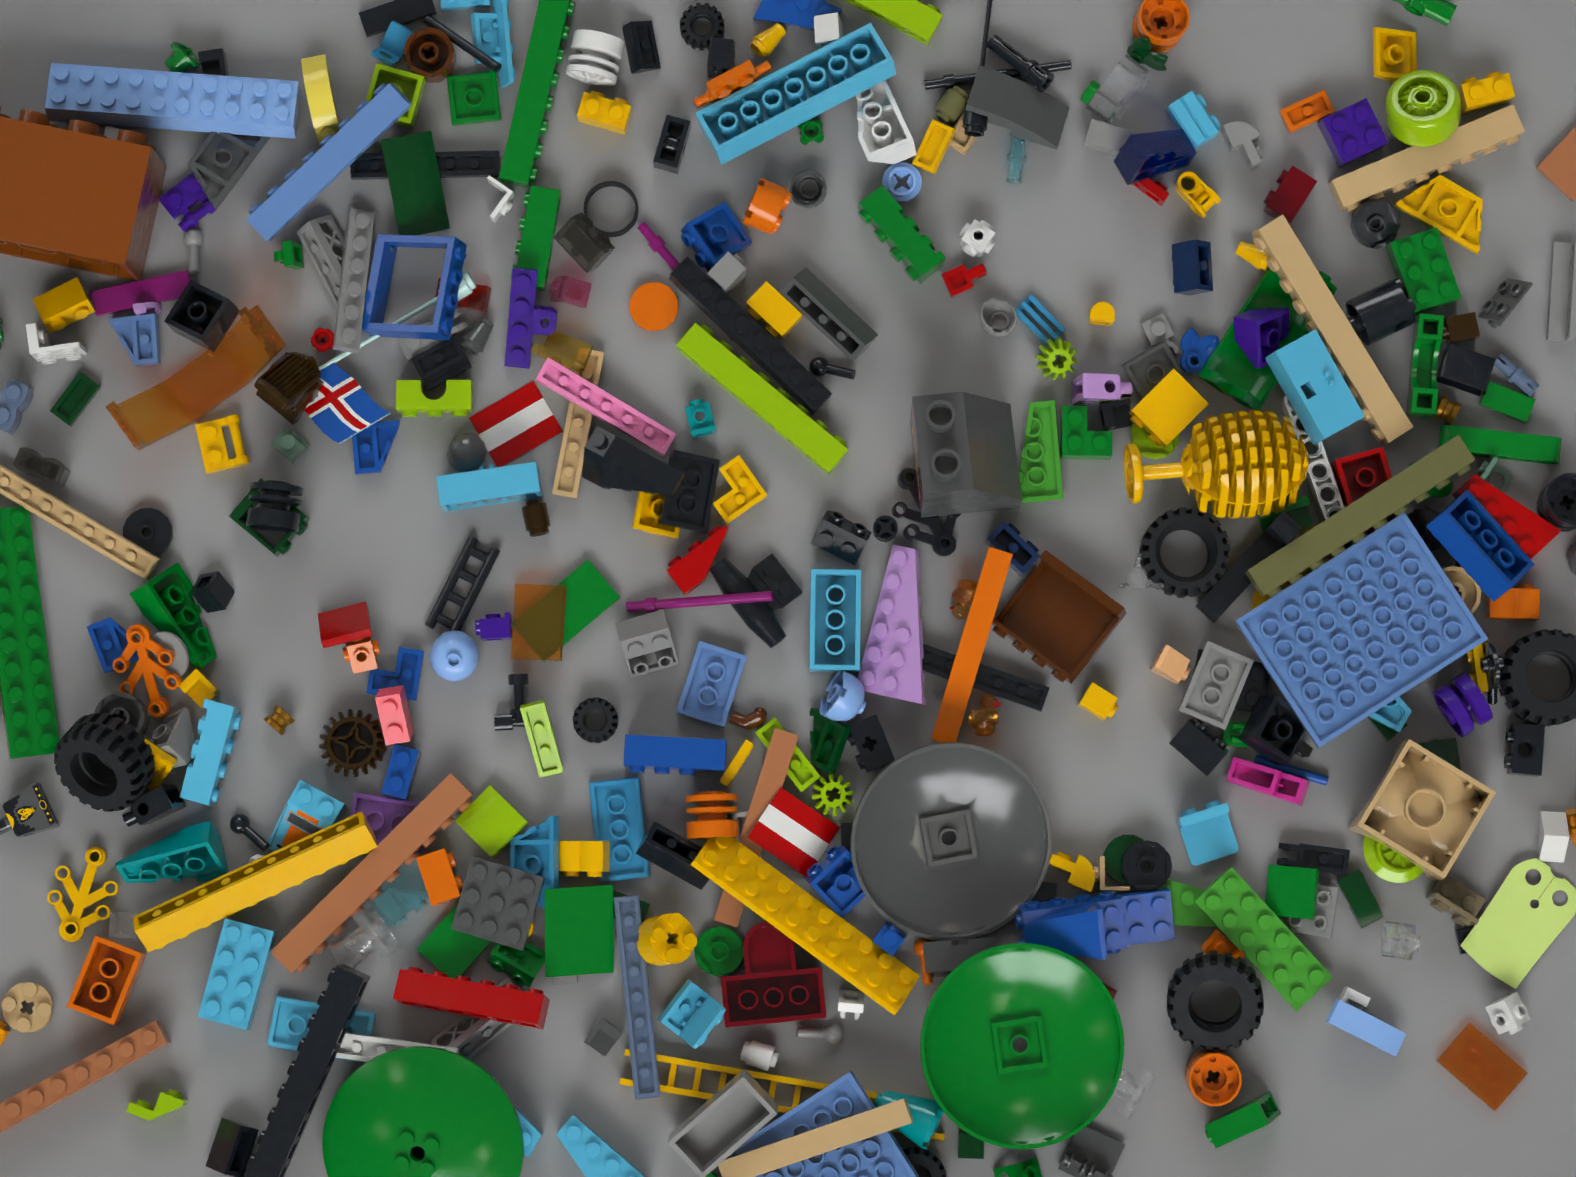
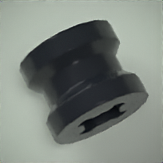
(885, 522)

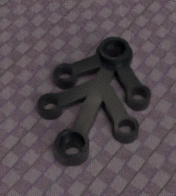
(932, 522)

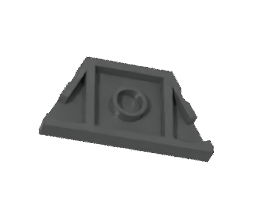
(223, 161)

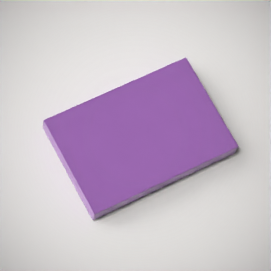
(382, 812)

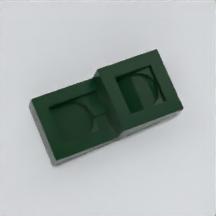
(1360, 898)

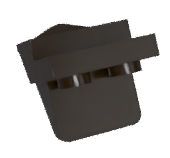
(290, 385)

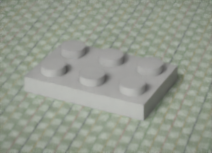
(1216, 685)

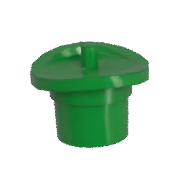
(181, 58)

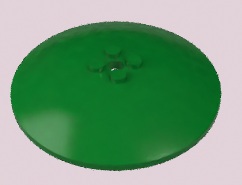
(1069, 1053)
(423, 1101)

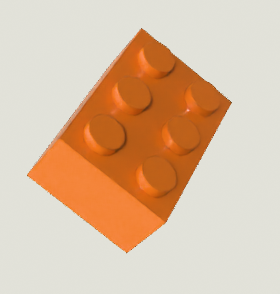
(106, 980)

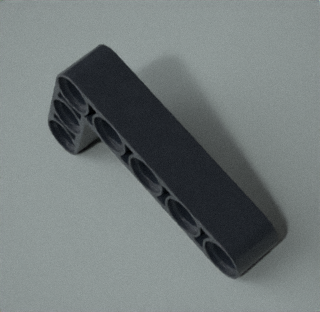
(1235, 579)

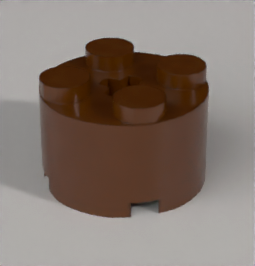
(427, 41)

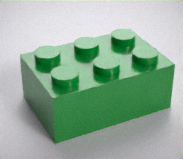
(1424, 270)

